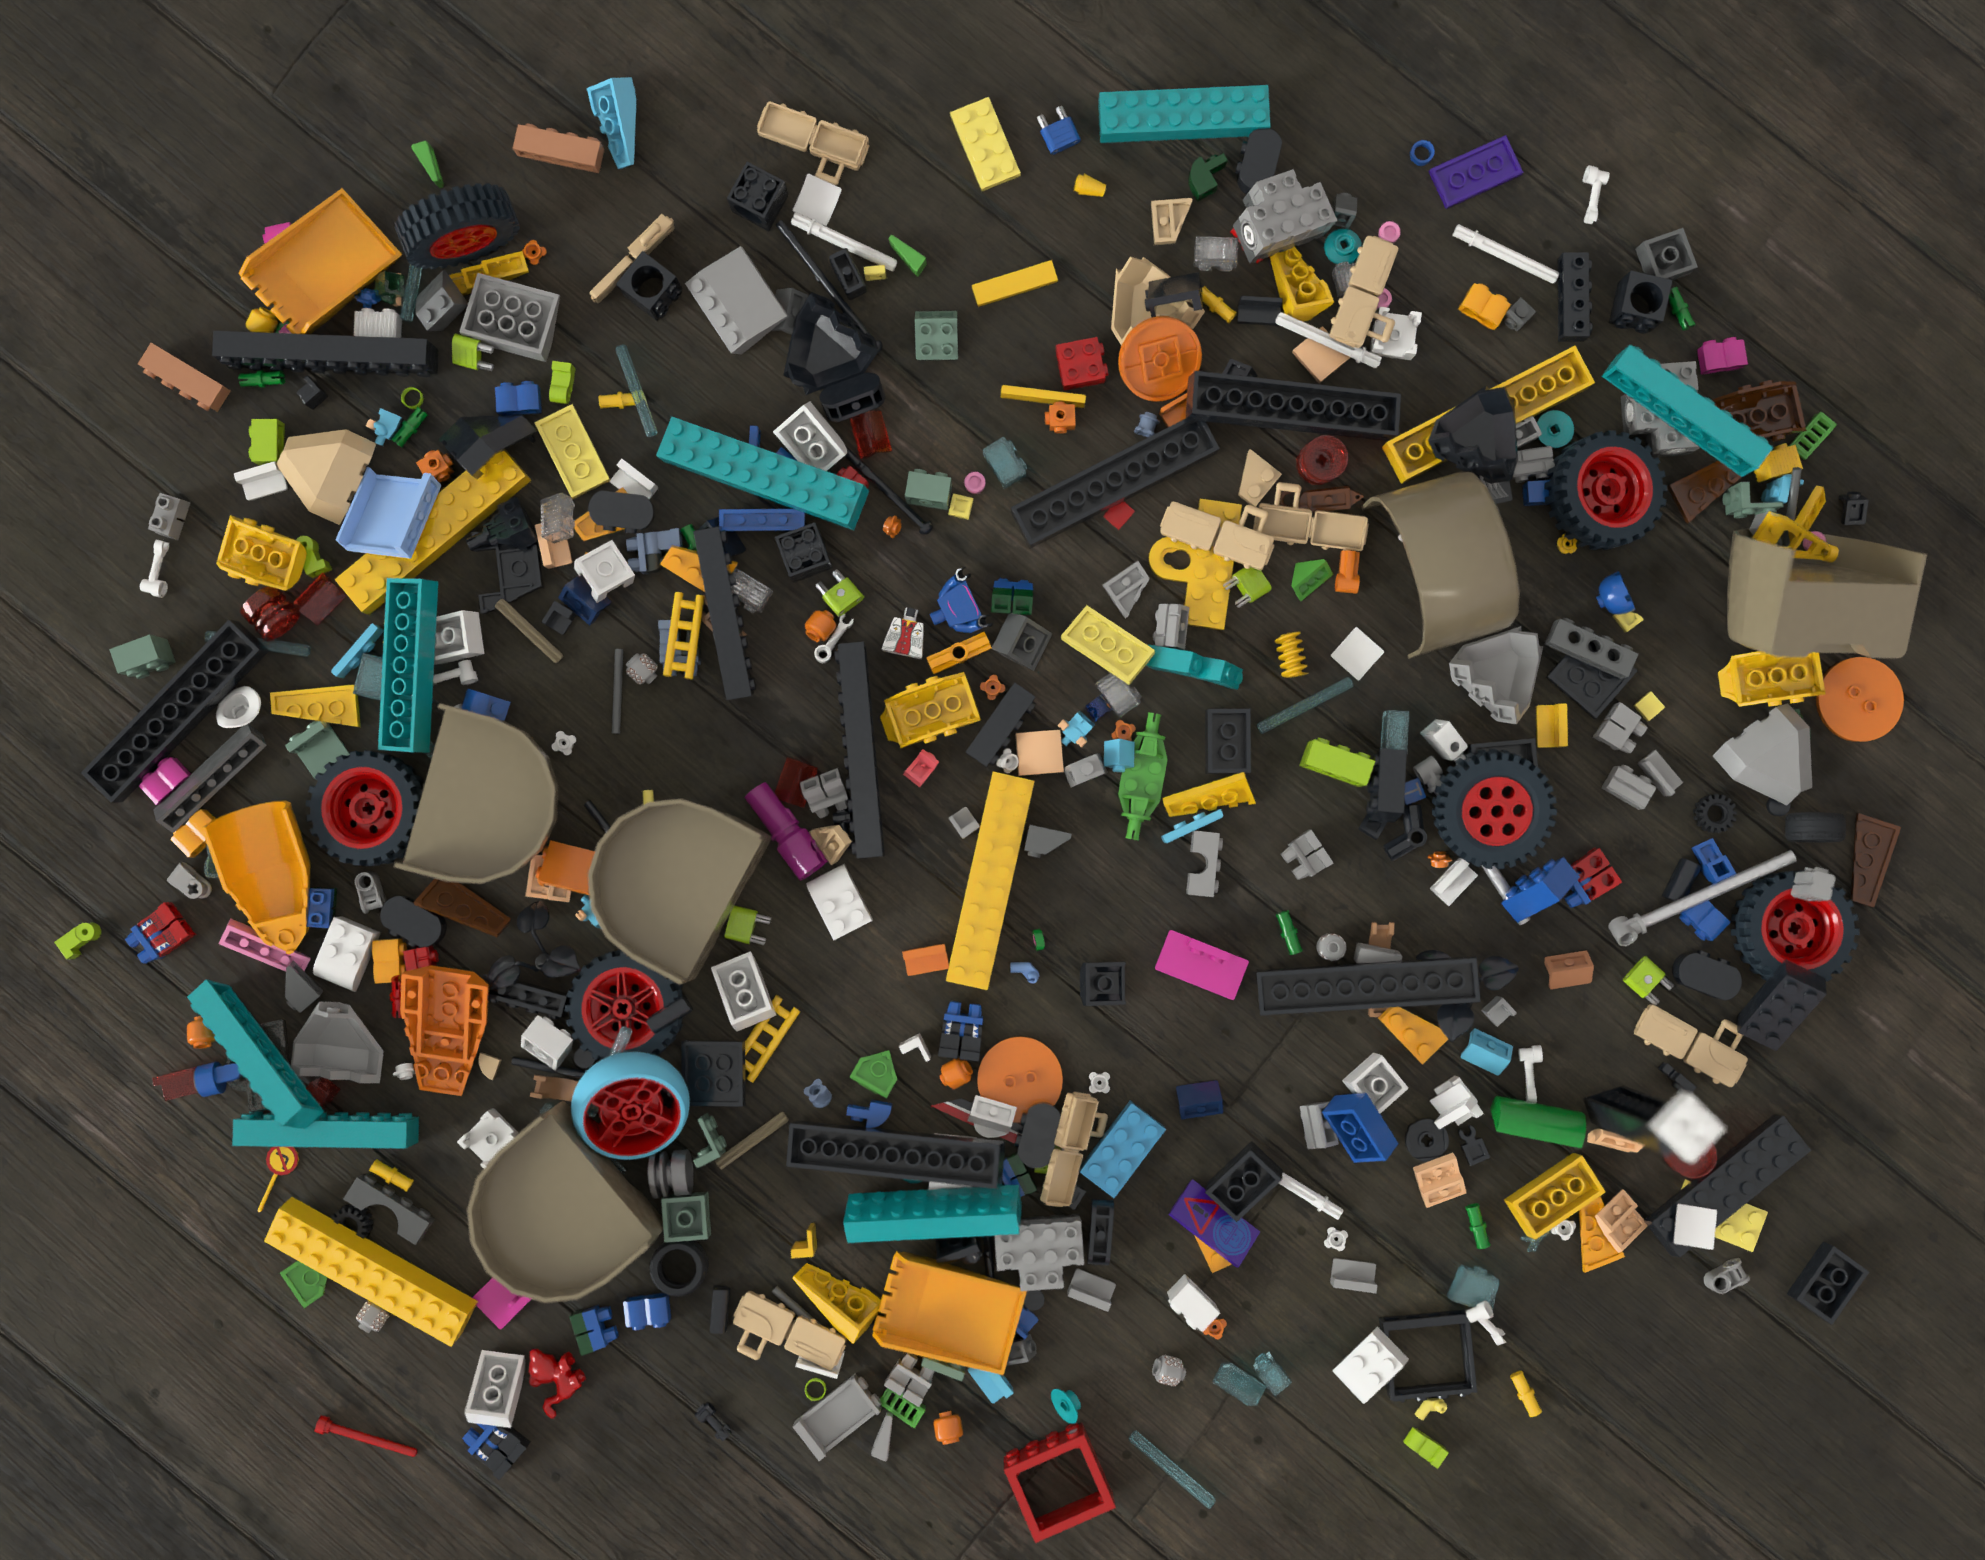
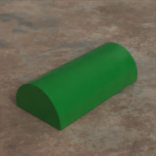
(1539, 1121)

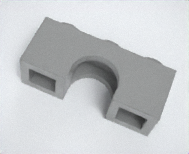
(1204, 882)

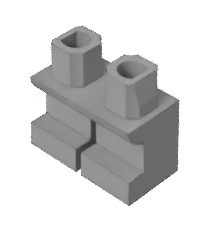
(165, 516)
(1618, 726)
(819, 798)
(1311, 863)
(901, 1374)

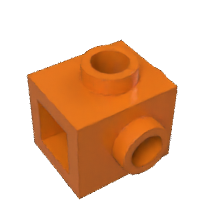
(1067, 422)
(436, 464)

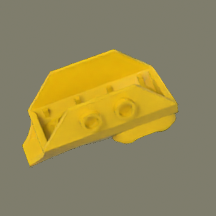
(260, 554)
(1771, 679)
(929, 710)

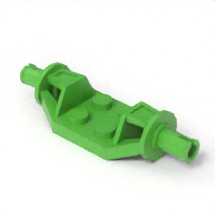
(1145, 780)

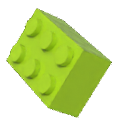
(1337, 762)

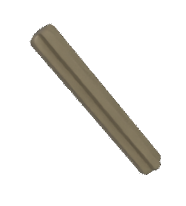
(529, 631)
(751, 1140)

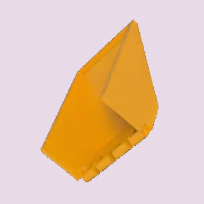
(319, 263)
(948, 1313)

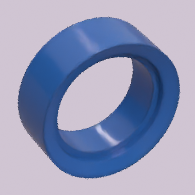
(1426, 144)

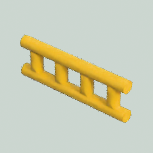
(673, 644)
(777, 1035)

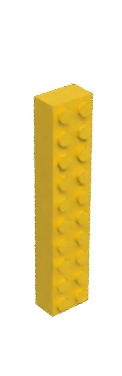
(1532, 394)
(453, 515)
(990, 880)
(370, 1271)

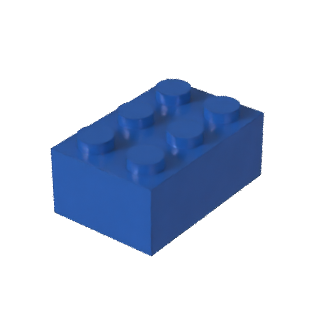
(1539, 889)
(1360, 1127)

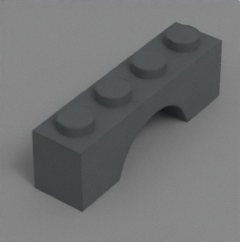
(412, 1222)

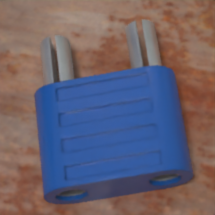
(1059, 134)

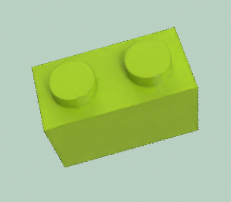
(266, 440)

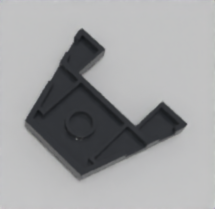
(517, 571)

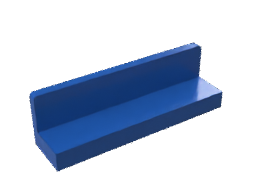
(761, 519)

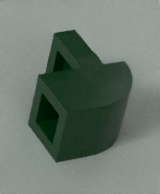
(1201, 179)

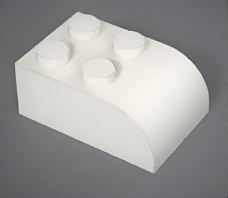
(811, 438)
(458, 637)
(839, 901)
(345, 953)
(743, 991)
(1370, 1365)
(495, 1389)

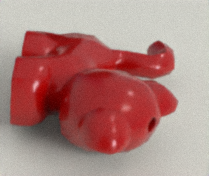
(545, 1369)

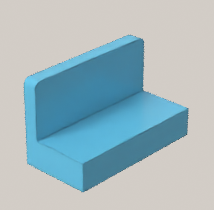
(1487, 1052)
(992, 1384)

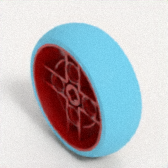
(630, 1105)

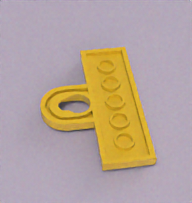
(1204, 575)

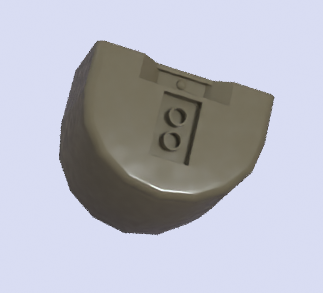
(1456, 558)
(1817, 606)
(483, 801)
(670, 881)
(557, 1214)

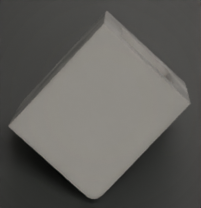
(964, 822)
(1498, 1010)

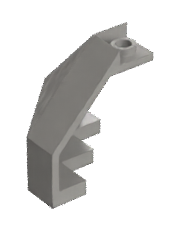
(1500, 672)
(1771, 755)
(336, 1046)

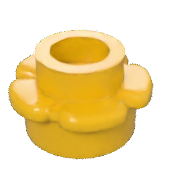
(1563, 548)

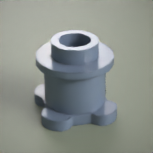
(1147, 424)
(818, 1094)

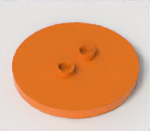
(1159, 358)
(1860, 699)
(1020, 1074)

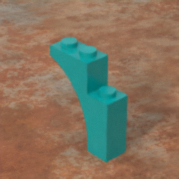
(1196, 666)

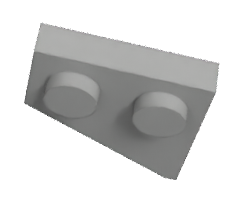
(1126, 587)

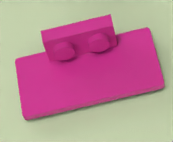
(1201, 964)
(499, 1303)

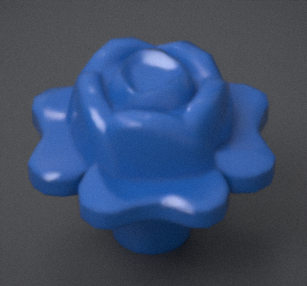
(367, 297)

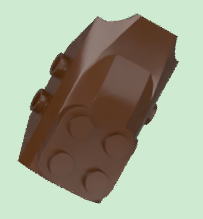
(1767, 409)

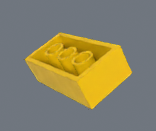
(1554, 1196)

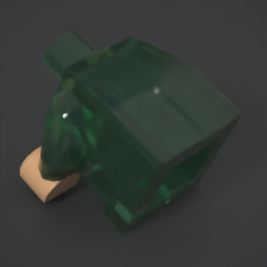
(389, 287)

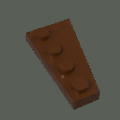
(1701, 488)
(1871, 857)
(462, 906)

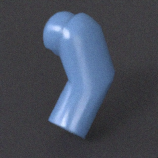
(1026, 969)

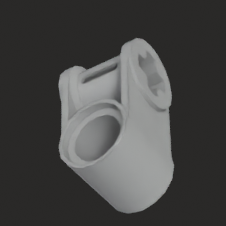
(187, 879)
(371, 893)
(1730, 1275)

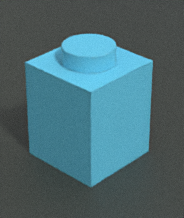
(1118, 754)

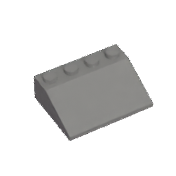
(736, 300)
(511, 317)

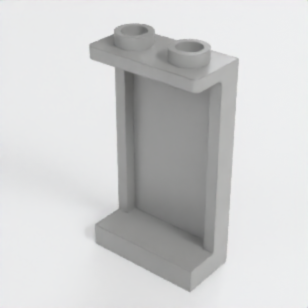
(837, 1415)

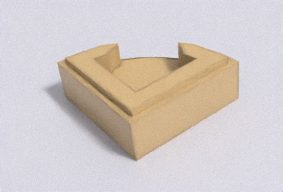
(489, 1065)

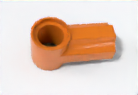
(1348, 578)

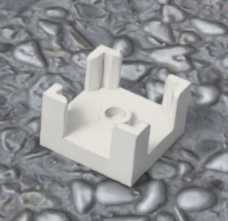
(1402, 340)
(604, 570)
(488, 1136)

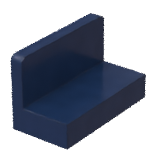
(578, 598)
(1199, 1099)

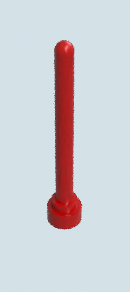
(325, 1425)

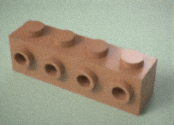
(558, 148)
(184, 377)

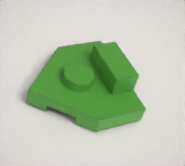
(876, 1073)
(304, 1282)

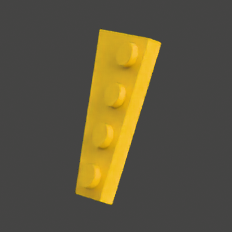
(319, 704)
(1222, 792)

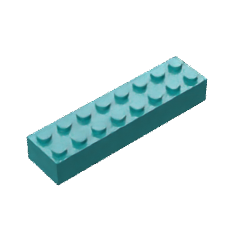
(1183, 113)
(1687, 411)
(408, 665)
(255, 1055)
(329, 1131)
(933, 1214)

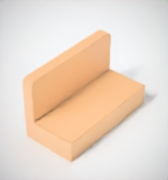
(553, 554)

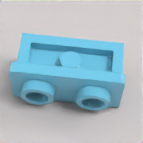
(1778, 490)

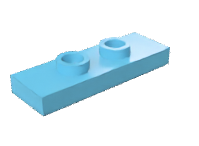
(354, 654)
(1199, 821)

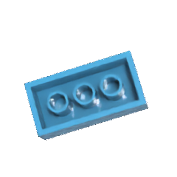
(1122, 1149)

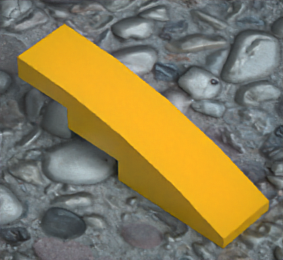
(502, 267)

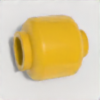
(261, 321)

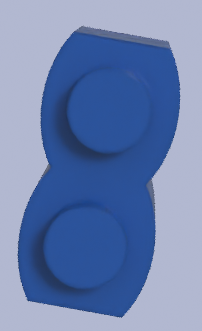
(518, 399)
(1705, 920)
(647, 1310)

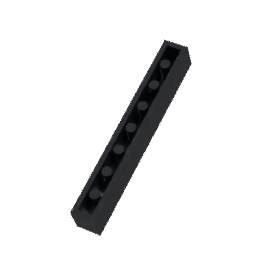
(724, 613)

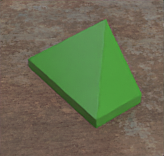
(1309, 577)

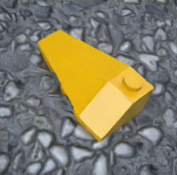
(1299, 287)
(844, 1305)

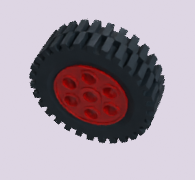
(457, 226)
(1462, 791)

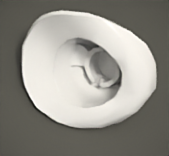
(238, 707)

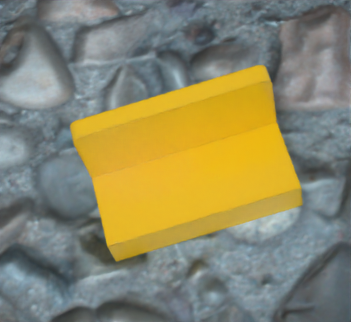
(1551, 726)
(808, 1247)

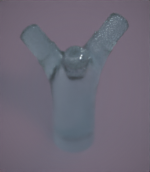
(1534, 1243)

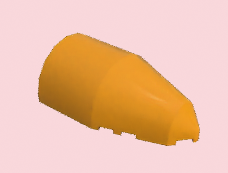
(264, 869)

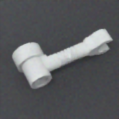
(1596, 178)
(153, 585)
(832, 642)
(465, 672)
(1530, 1056)
(1482, 1313)

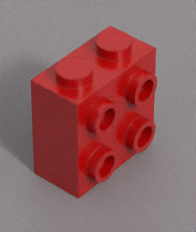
(1081, 363)

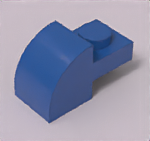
(485, 704)
(1714, 864)
(875, 1114)

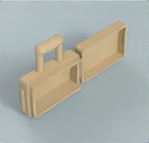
(826, 140)
(645, 242)
(1361, 298)
(1323, 529)
(1231, 541)
(1700, 1052)
(1072, 1135)
(776, 1323)

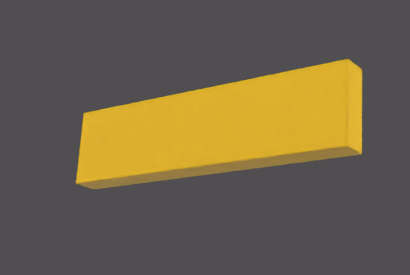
(1014, 283)
(1042, 396)

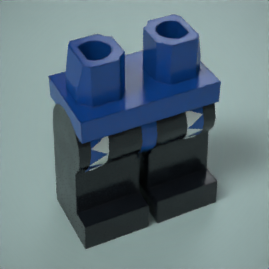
(961, 1025)
(496, 1447)

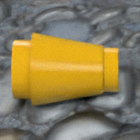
(1089, 186)

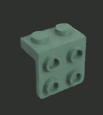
(1738, 502)
(317, 746)

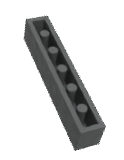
(209, 777)

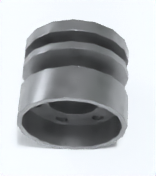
(667, 1174)

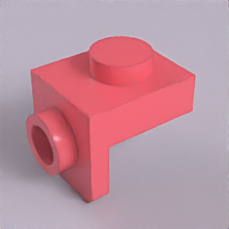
(921, 768)

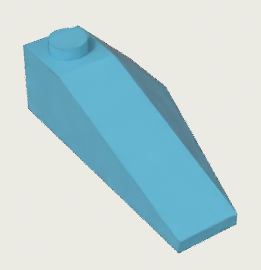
(616, 107)

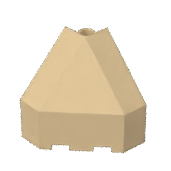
(1130, 299)
(326, 470)

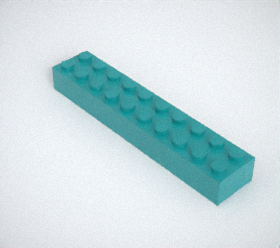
(763, 473)

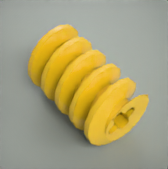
(1291, 655)

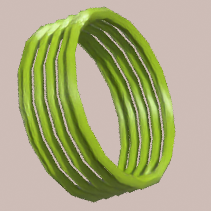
(403, 396)
(812, 1398)

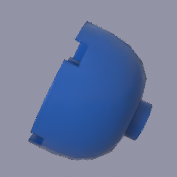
(1615, 595)

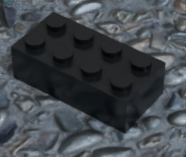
(1781, 1005)

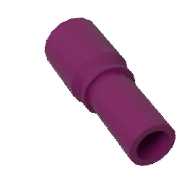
(794, 843)

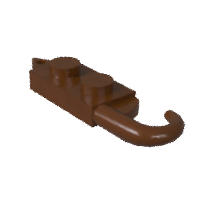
(1326, 499)

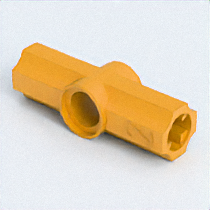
(971, 646)

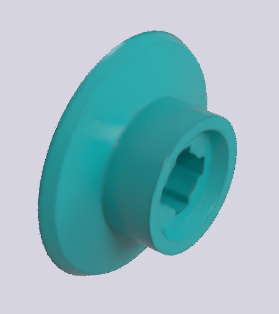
(1334, 249)
(1562, 424)
(1066, 1404)

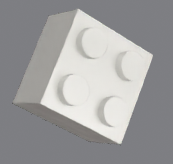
(547, 1042)
(1377, 1080)
(1687, 1127)
(1193, 1303)

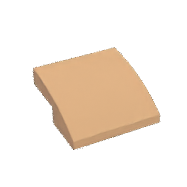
(1319, 358)
(1039, 752)
(547, 892)
(1613, 1140)
(1439, 1180)
(1620, 1221)

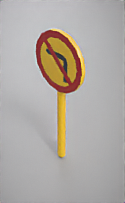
(280, 1162)

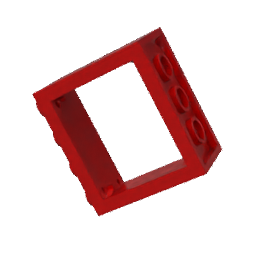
(1075, 1512)

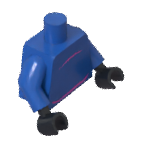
(959, 606)

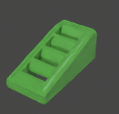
(428, 159)
(911, 257)
(1822, 425)
(898, 1411)

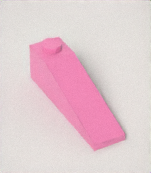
(246, 941)

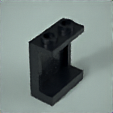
(1174, 290)

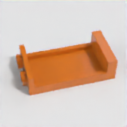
(565, 867)

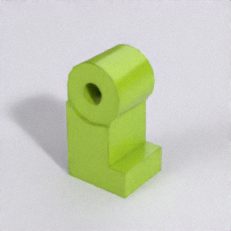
(561, 382)
(313, 565)
(76, 938)
(1426, 1447)

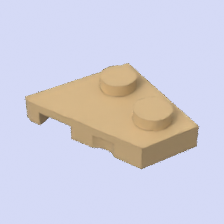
(1168, 219)
(1256, 478)
(831, 842)

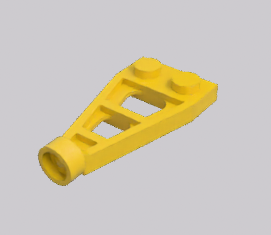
(1774, 526)

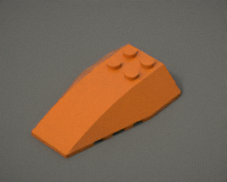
(444, 1024)

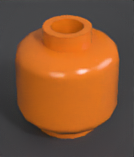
(820, 625)
(199, 1034)
(956, 1073)
(948, 1428)

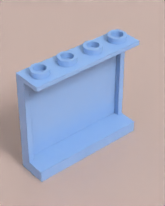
(388, 514)

